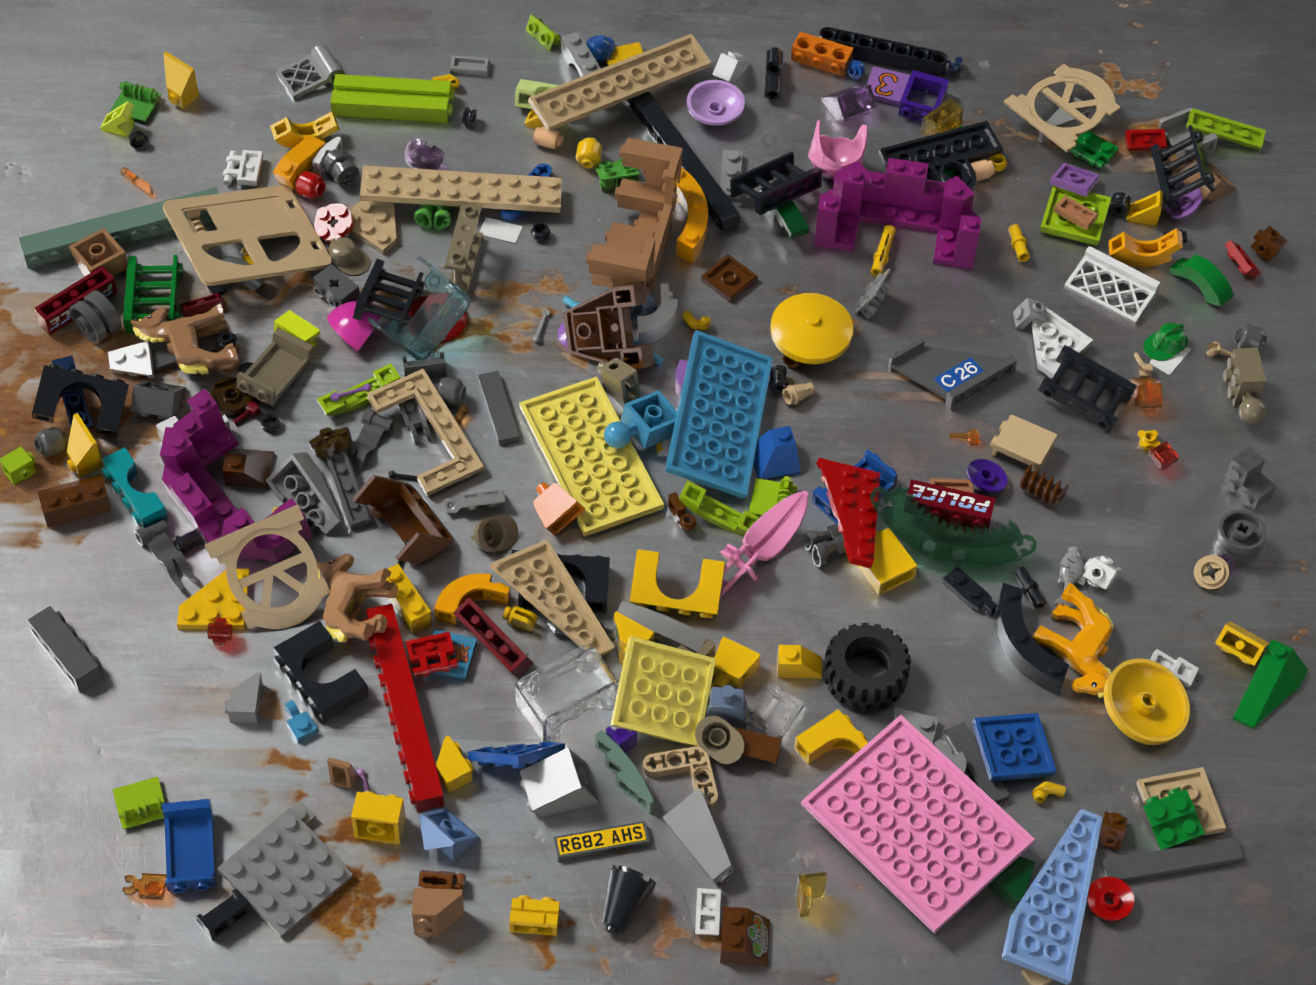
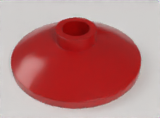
(1114, 890)

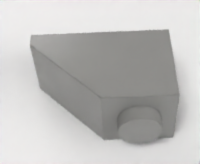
(245, 701)

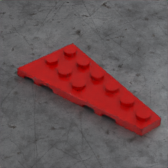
(851, 504)

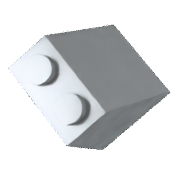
(558, 784)

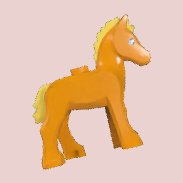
(1088, 644)

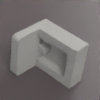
(1027, 312)

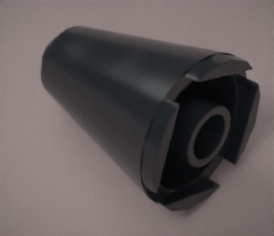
(624, 898)

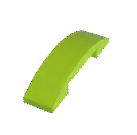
(381, 377)
(715, 511)

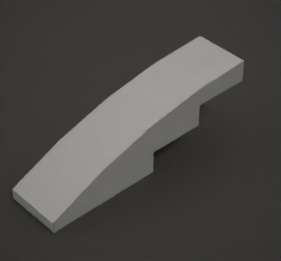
(665, 628)

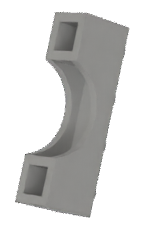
(577, 53)

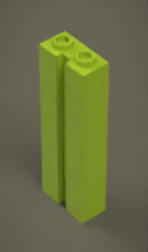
(392, 98)

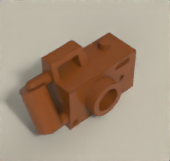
(441, 879)

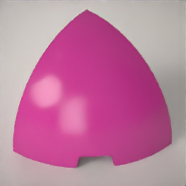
(349, 329)

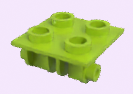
(769, 493)
(139, 802)

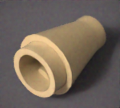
(796, 393)

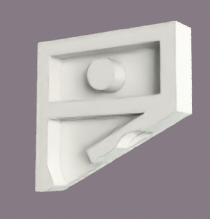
(132, 360)

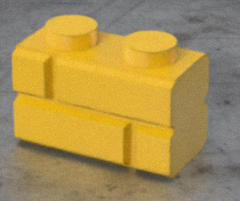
(534, 915)

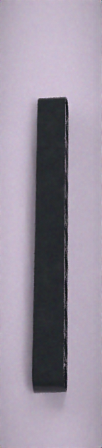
(664, 132)

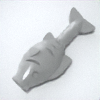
(1071, 572)

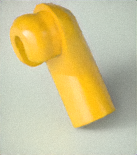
(454, 81)

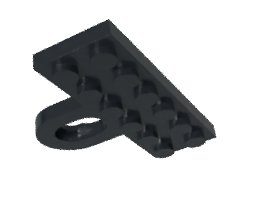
(947, 150)

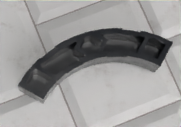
(1022, 648)

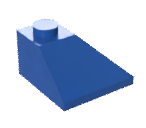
(776, 454)

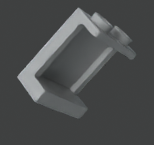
(1176, 132)

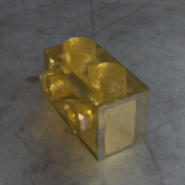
(943, 118)

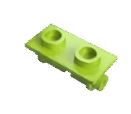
(542, 33)

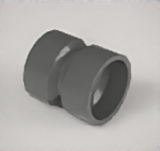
(340, 167)

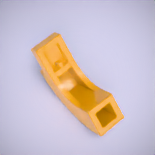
(1145, 253)
(476, 587)

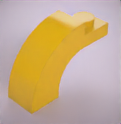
(290, 133)

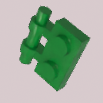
(1094, 149)

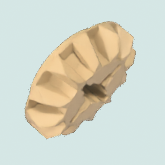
(1216, 563)

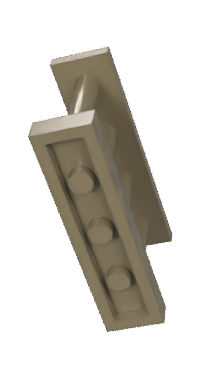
(465, 247)

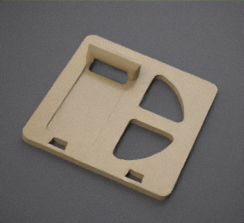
(245, 219)

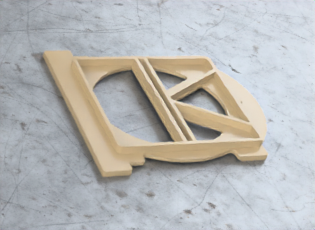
(1065, 137)
(287, 525)

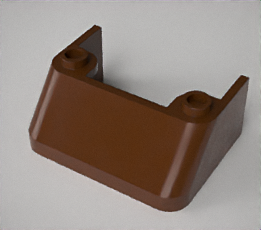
(407, 515)

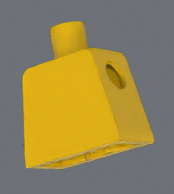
(734, 664)

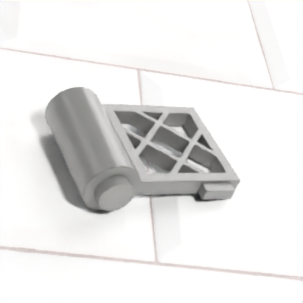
(321, 61)

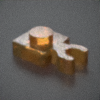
(149, 886)

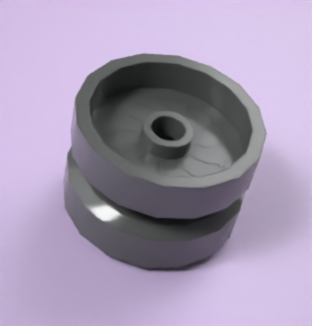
(95, 317)
(1240, 536)

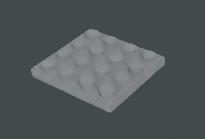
(285, 872)

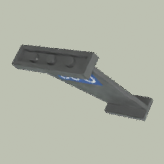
(951, 373)

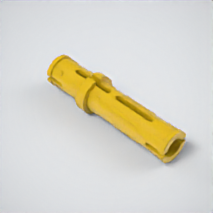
(888, 235)

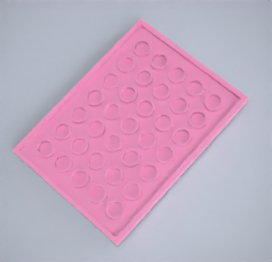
(917, 823)

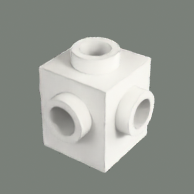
(1107, 575)

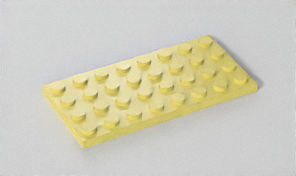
(601, 478)

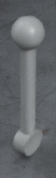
(545, 313)

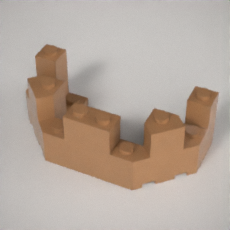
(637, 251)

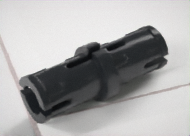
(1030, 588)

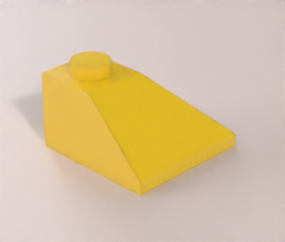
(180, 81)
(82, 449)

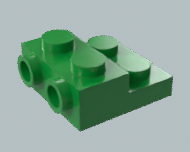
(1173, 818)

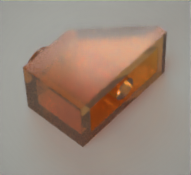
(1148, 393)

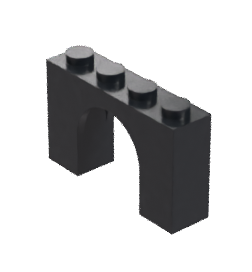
(57, 381)
(592, 572)
(323, 698)

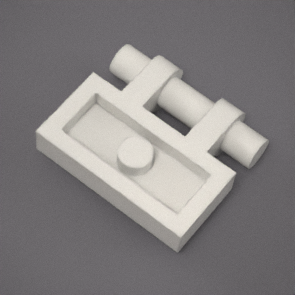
(249, 167)

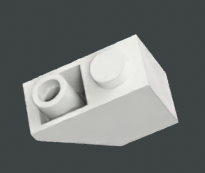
(730, 66)

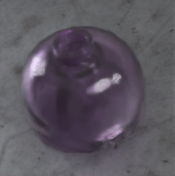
(421, 156)

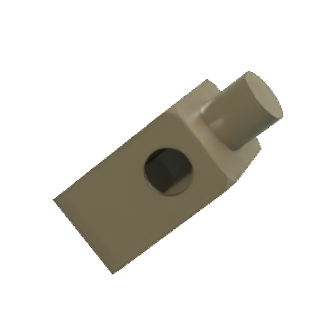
(619, 380)

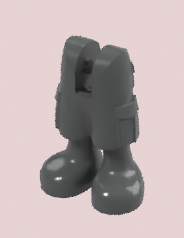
(814, 540)

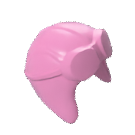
(836, 153)

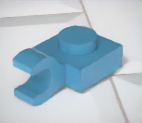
(300, 724)

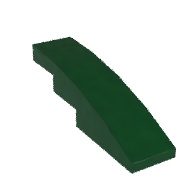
(790, 218)

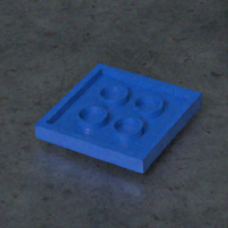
(1014, 747)

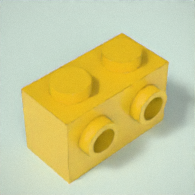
(1242, 643)

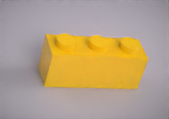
(409, 602)

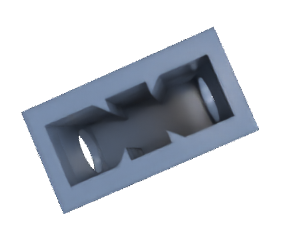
(728, 704)

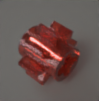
(220, 631)

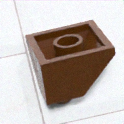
(247, 468)

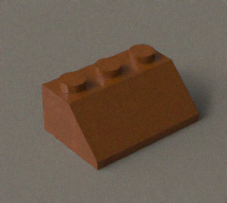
(74, 500)

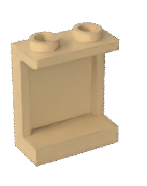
(1024, 442)

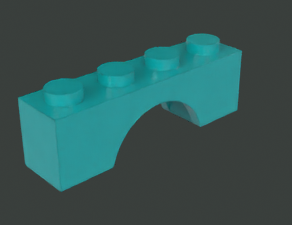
(122, 470)

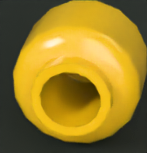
(589, 152)

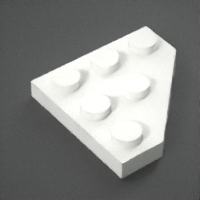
(1050, 338)

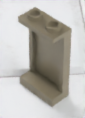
(275, 368)

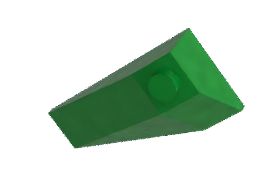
(1274, 681)

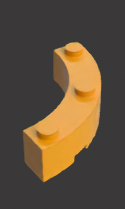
(696, 212)

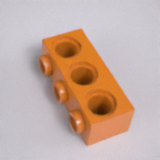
(821, 53)

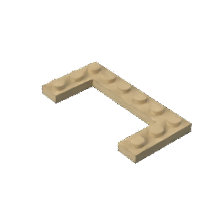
(464, 459)

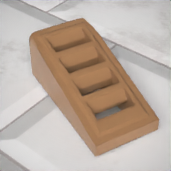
(341, 773)

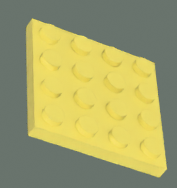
(662, 691)

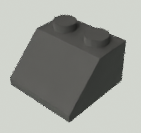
(157, 399)

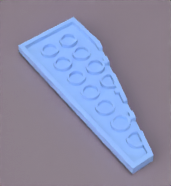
(1050, 916)

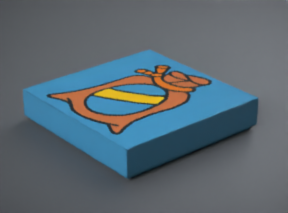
(464, 651)

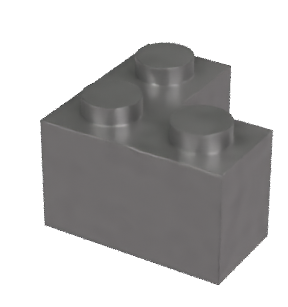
(1246, 479)

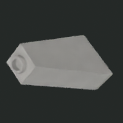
(699, 833)

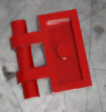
(430, 648)

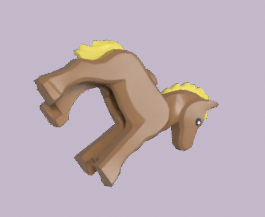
(184, 337)
(348, 595)

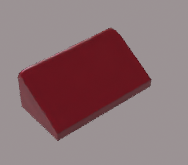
(201, 305)

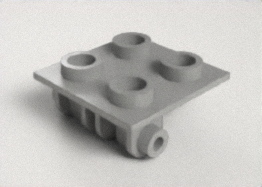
(874, 295)

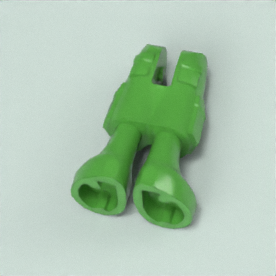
(442, 217)

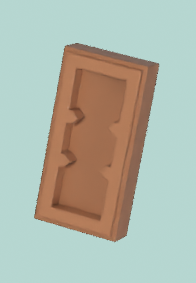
(1076, 212)

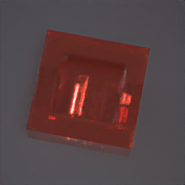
(1163, 455)

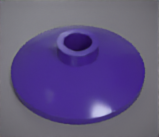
(987, 475)

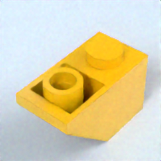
(452, 767)

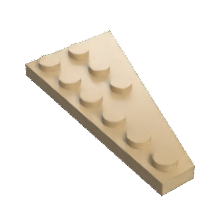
(549, 588)

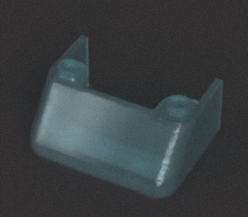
(432, 319)

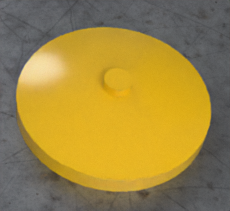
(811, 328)
(1146, 701)

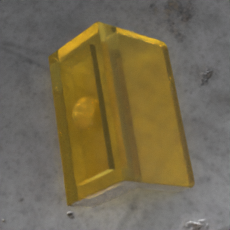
(809, 887)

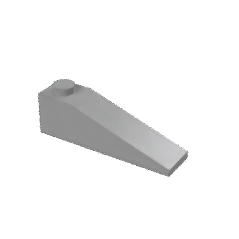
(303, 482)

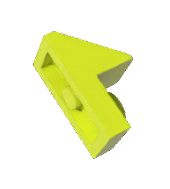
(119, 120)

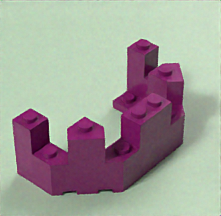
(903, 201)
(186, 452)

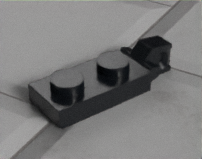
(969, 591)

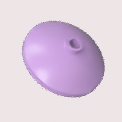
(715, 102)

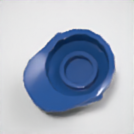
(601, 47)

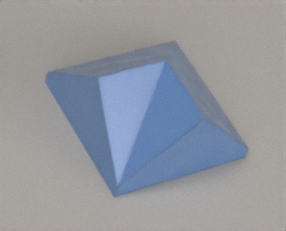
(447, 832)

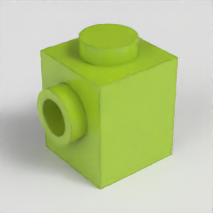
(18, 465)

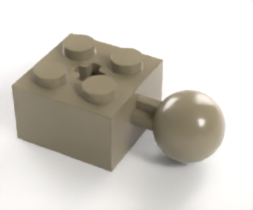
(1246, 383)

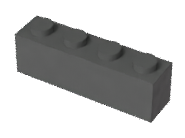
(65, 648)

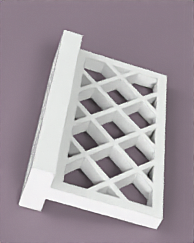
(1118, 271)

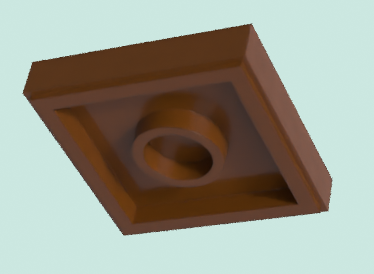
(729, 278)

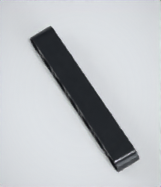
(889, 52)

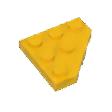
(211, 602)

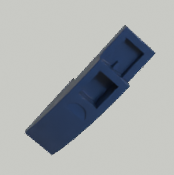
(74, 399)

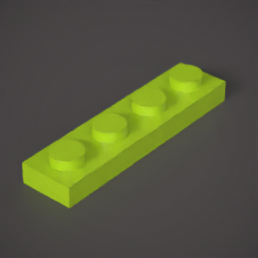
(1226, 129)

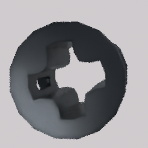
(778, 378)

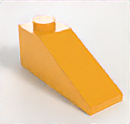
(297, 161)

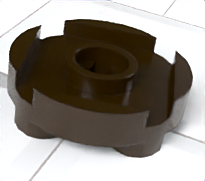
(230, 406)
(330, 441)

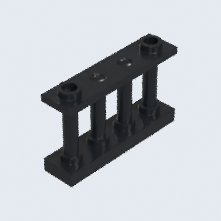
(1164, 168)
(780, 194)
(374, 284)
(1094, 372)

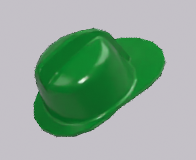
(1166, 342)

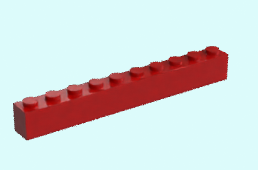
(405, 713)

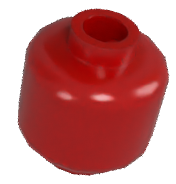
(310, 185)

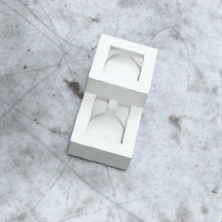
(317, 163)
(1180, 668)
(708, 911)

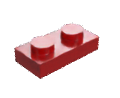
(1143, 139)
(1237, 254)

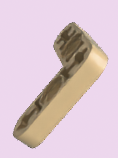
(694, 766)

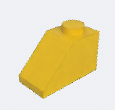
(798, 662)

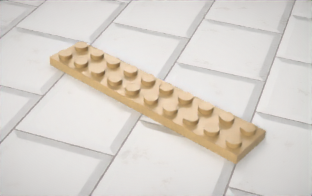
(619, 82)
(459, 188)

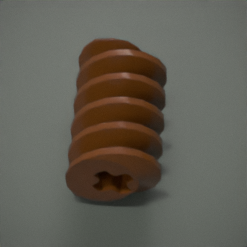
(1043, 487)

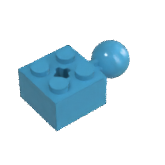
(646, 418)

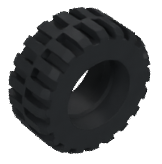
(865, 691)

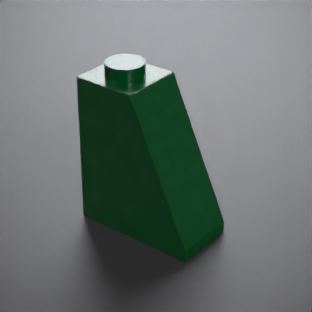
(1013, 881)

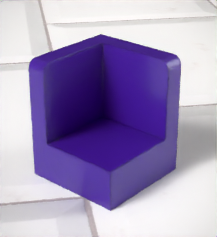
(623, 738)

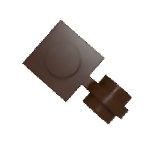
(686, 521)

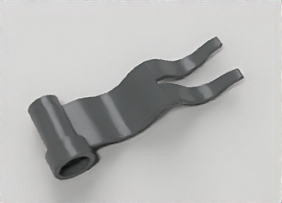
(369, 437)
(164, 551)

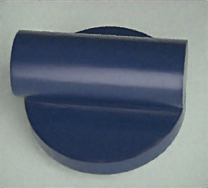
(955, 66)

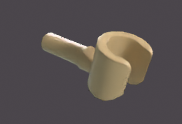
(1216, 348)
(1144, 369)

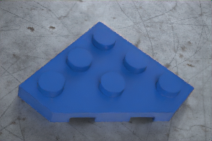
(515, 754)

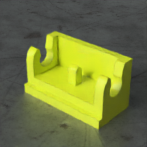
(297, 327)

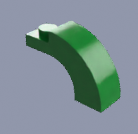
(1206, 276)

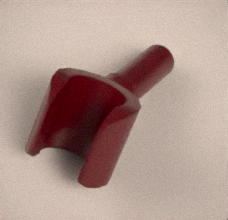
(250, 408)

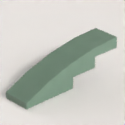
(627, 776)

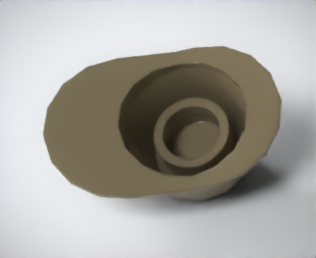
(348, 256)
(495, 533)
(719, 739)

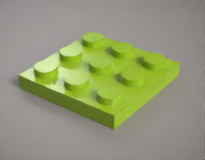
(1059, 226)

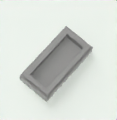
(469, 66)

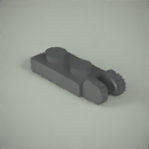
(414, 418)

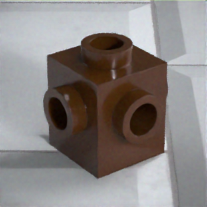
(1268, 243)

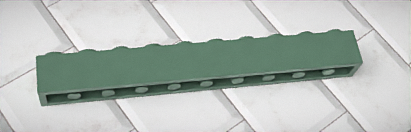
(122, 226)

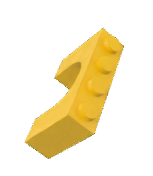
(703, 601)
(829, 734)

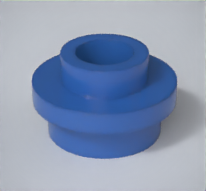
(856, 69)

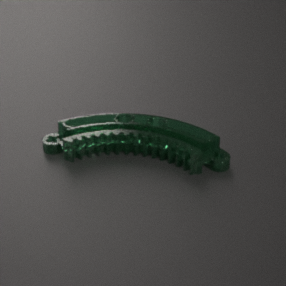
(979, 548)

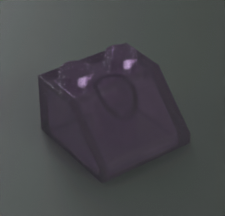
(850, 102)

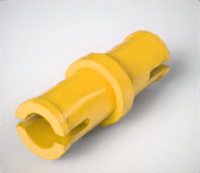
(1019, 243)

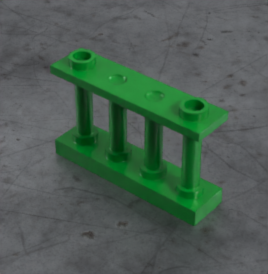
(134, 285)

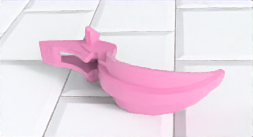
(766, 536)

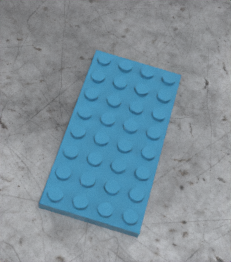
(719, 415)

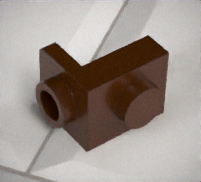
(1112, 830)

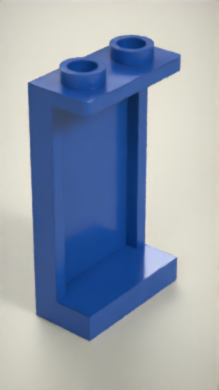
(870, 461)
(189, 845)

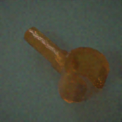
(972, 436)

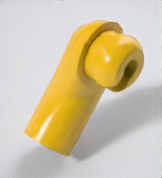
(694, 323)
(1047, 788)

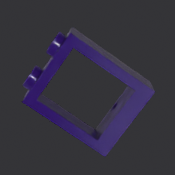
(926, 84)

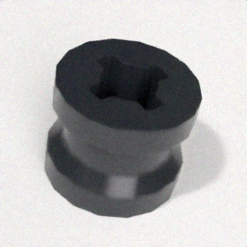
(1119, 204)

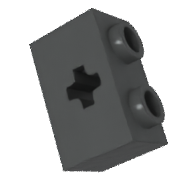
(335, 287)

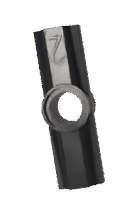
(773, 74)

